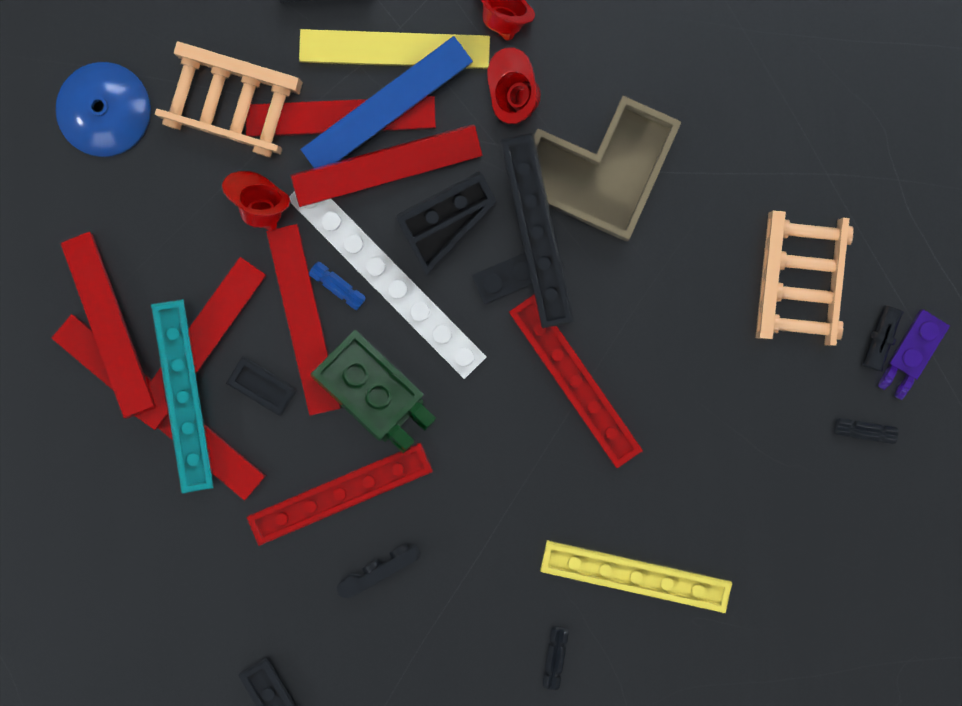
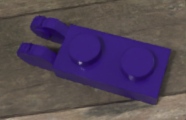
(914, 351)

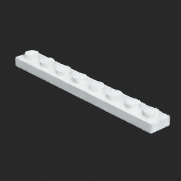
(392, 284)

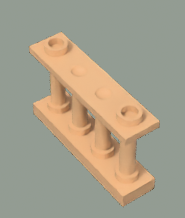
(251, 76)
(777, 260)

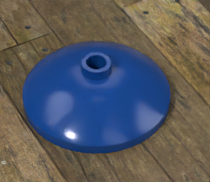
(122, 118)

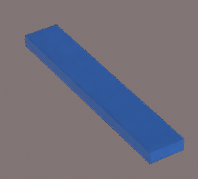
(388, 104)

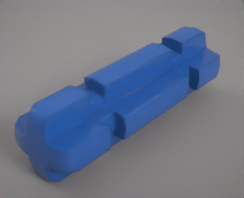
(337, 285)

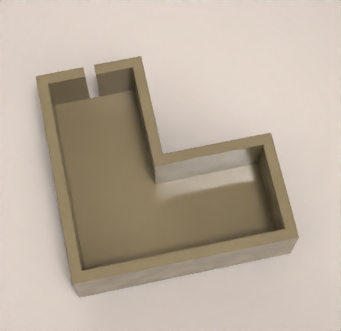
(615, 183)

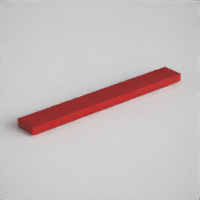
(224, 460)

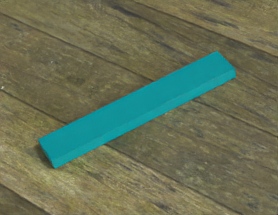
(182, 396)

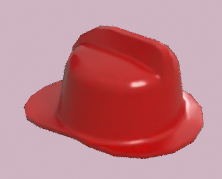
(507, 16)
(512, 85)
(256, 197)

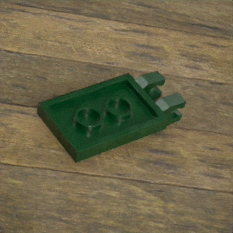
(372, 390)

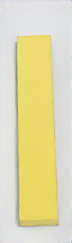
(384, 47)
(636, 576)

